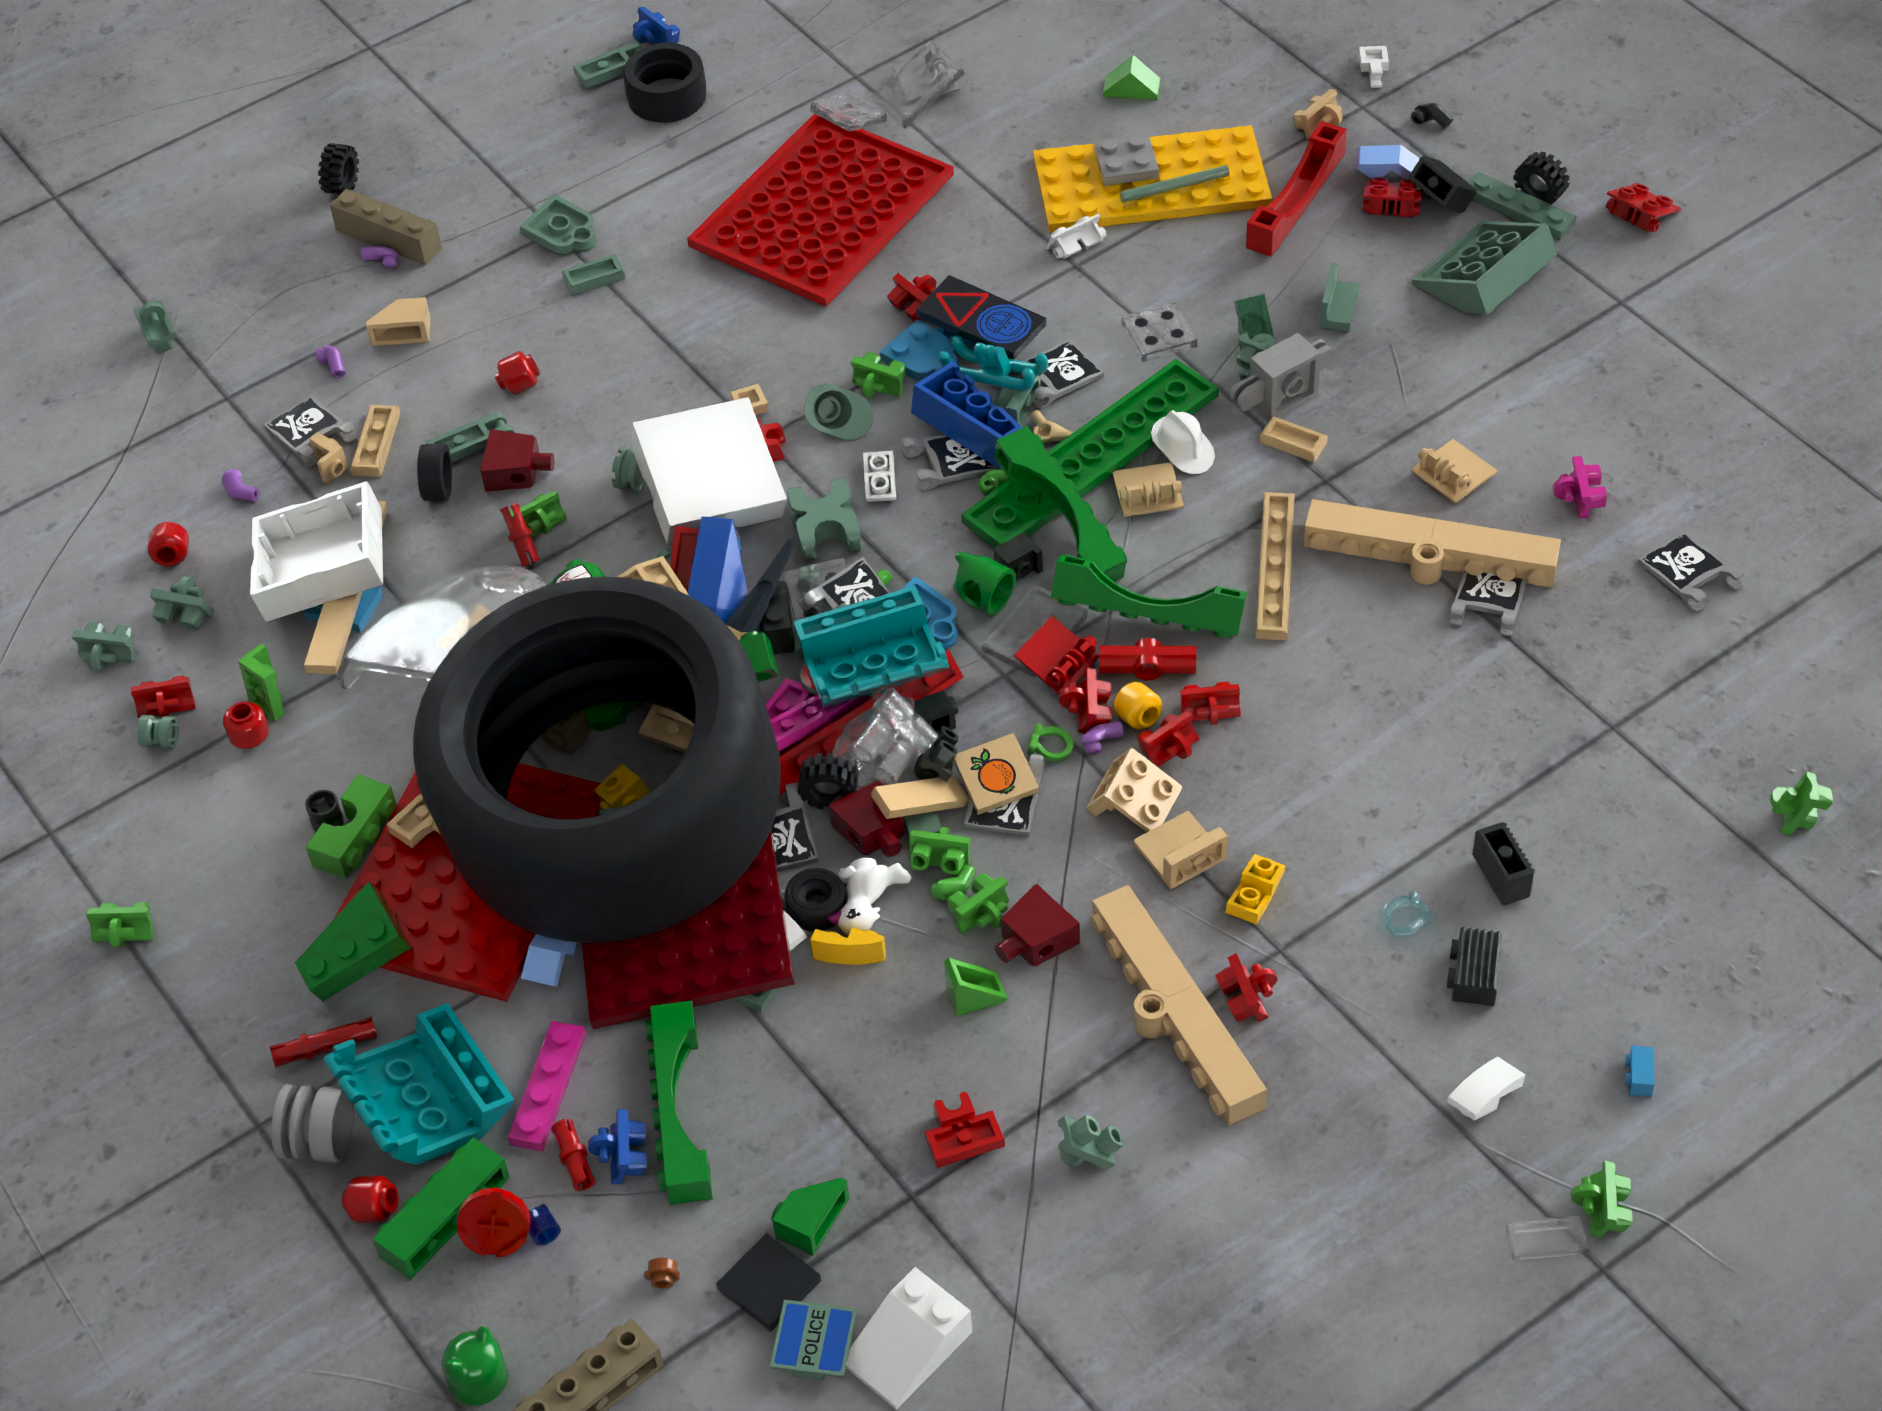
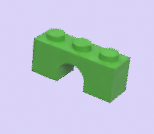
(342, 847)

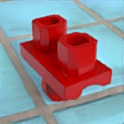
(907, 291)
(163, 697)
(1083, 701)
(1211, 702)
(1170, 740)
(1238, 977)

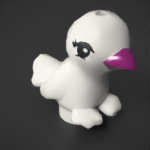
(864, 885)

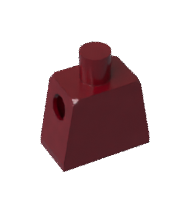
(512, 461)
(864, 825)
(1037, 929)

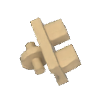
(1320, 109)

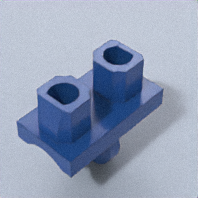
(653, 29)
(616, 1145)

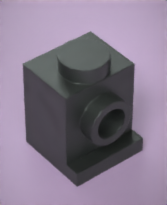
(1020, 555)
(937, 710)

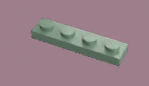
(1520, 205)

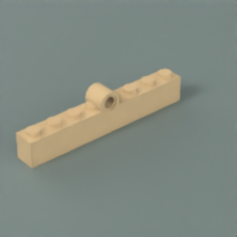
(1431, 544)
(1176, 1007)

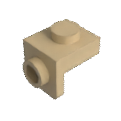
(329, 457)

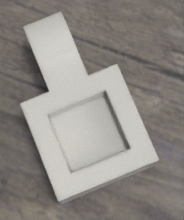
(1375, 61)

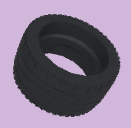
(666, 102)

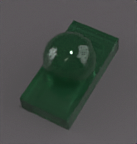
(1253, 316)

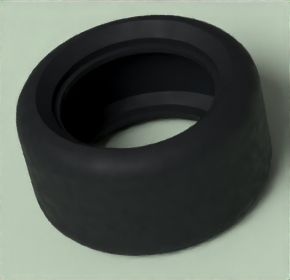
(573, 651)

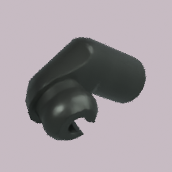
(1430, 112)

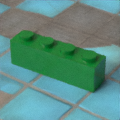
(431, 1215)

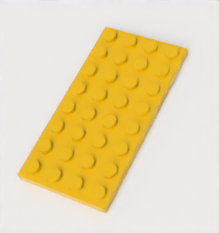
(1074, 188)

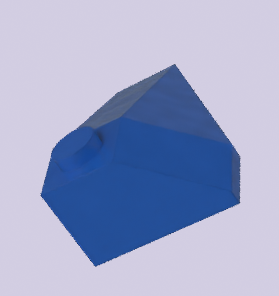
(717, 568)

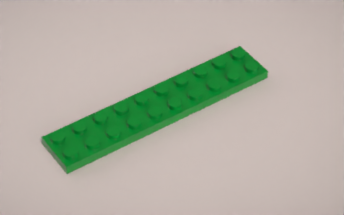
(1093, 452)

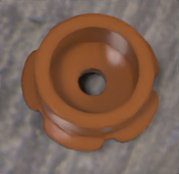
(662, 1272)

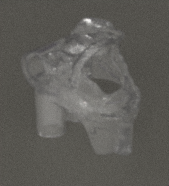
(888, 741)

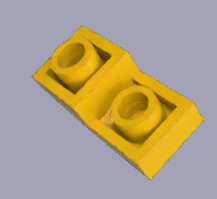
(1255, 889)
(856, 949)

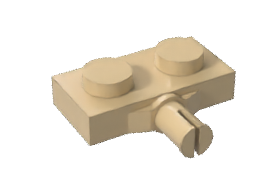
(412, 823)

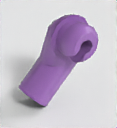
(380, 252)
(333, 357)
(235, 488)

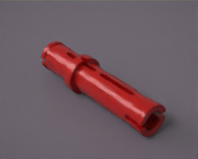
(321, 1042)

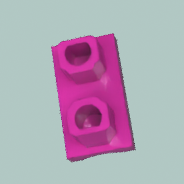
(1577, 487)

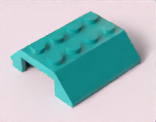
(869, 646)
(423, 1089)

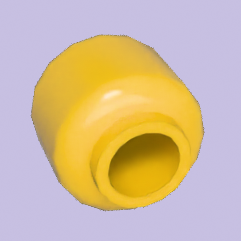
(1138, 705)

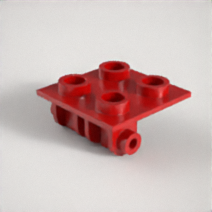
(1381, 189)
(1640, 206)
(1057, 655)

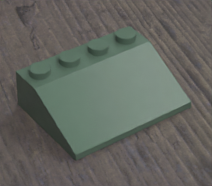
(1488, 265)

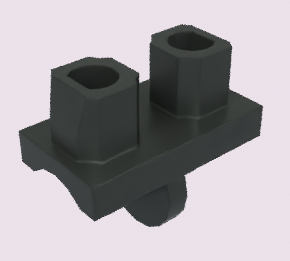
(938, 758)

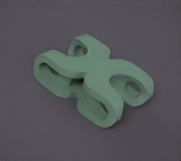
(824, 519)

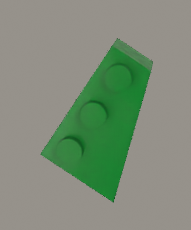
(352, 945)

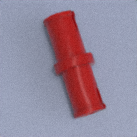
(520, 534)
(573, 1154)

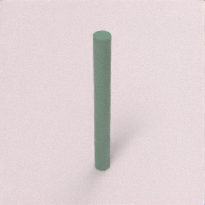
(1174, 183)

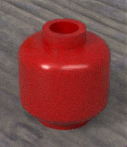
(517, 372)
(168, 544)
(245, 725)
(370, 1199)

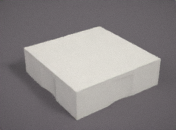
(708, 466)
(316, 551)

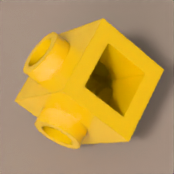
(620, 789)

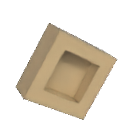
(755, 396)

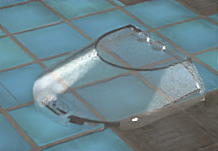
(428, 625)

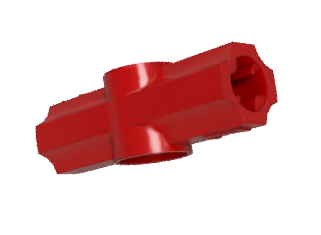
(1148, 659)

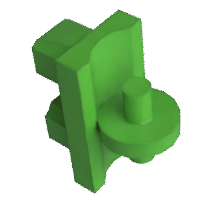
(875, 377)
(543, 513)
(1800, 803)
(939, 850)
(983, 907)
(120, 923)
(1599, 1198)

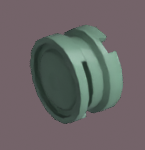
(627, 471)

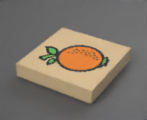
(995, 773)

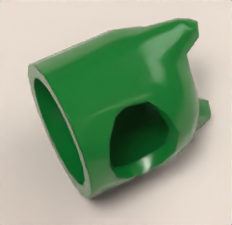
(983, 582)
(475, 1367)

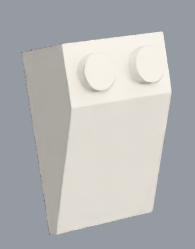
(908, 1338)

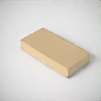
(1293, 439)

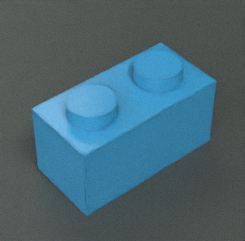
(1641, 1071)

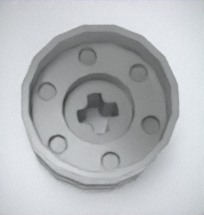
(312, 1123)

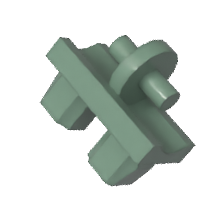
(156, 325)
(1250, 348)
(182, 598)
(102, 647)
(1086, 1142)

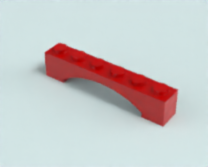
(1273, 223)

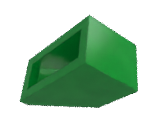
(809, 1214)

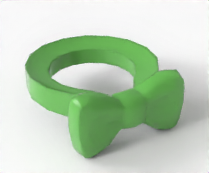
(1040, 731)

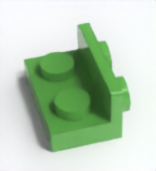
(261, 682)

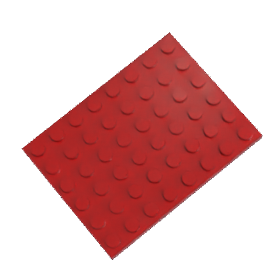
(820, 208)
(448, 926)

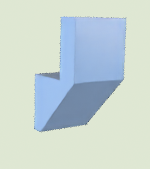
(1379, 160)
(546, 959)

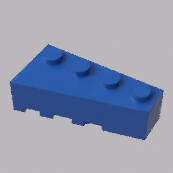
(961, 411)

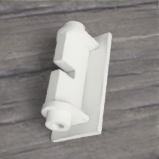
(1065, 241)

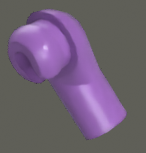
(1099, 733)

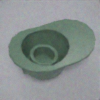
(838, 412)

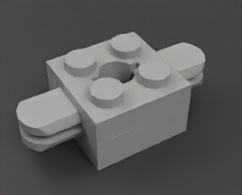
(1283, 376)

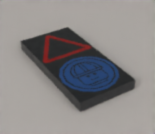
(980, 316)

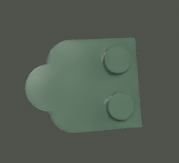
(560, 227)

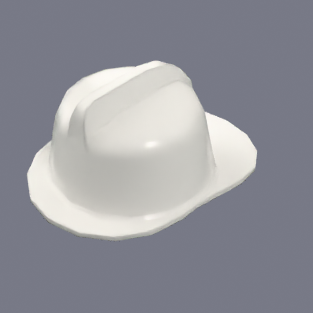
(1183, 442)

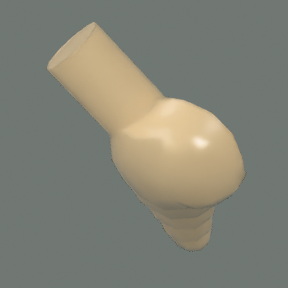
(1048, 430)

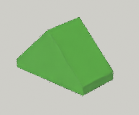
(1132, 80)
(972, 986)

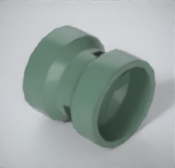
(158, 731)

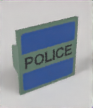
(813, 1339)

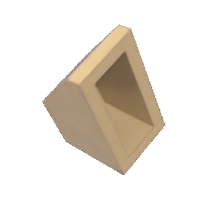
(400, 323)

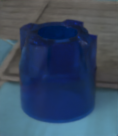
(543, 1225)

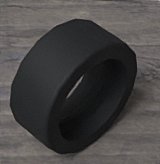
(434, 472)

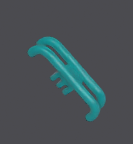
(996, 365)

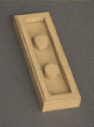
(375, 441)
(919, 797)

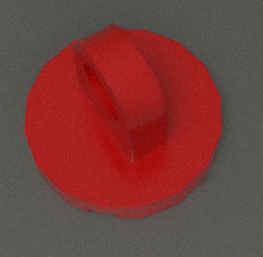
(493, 1222)

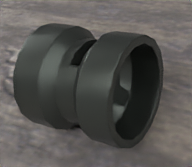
(323, 807)

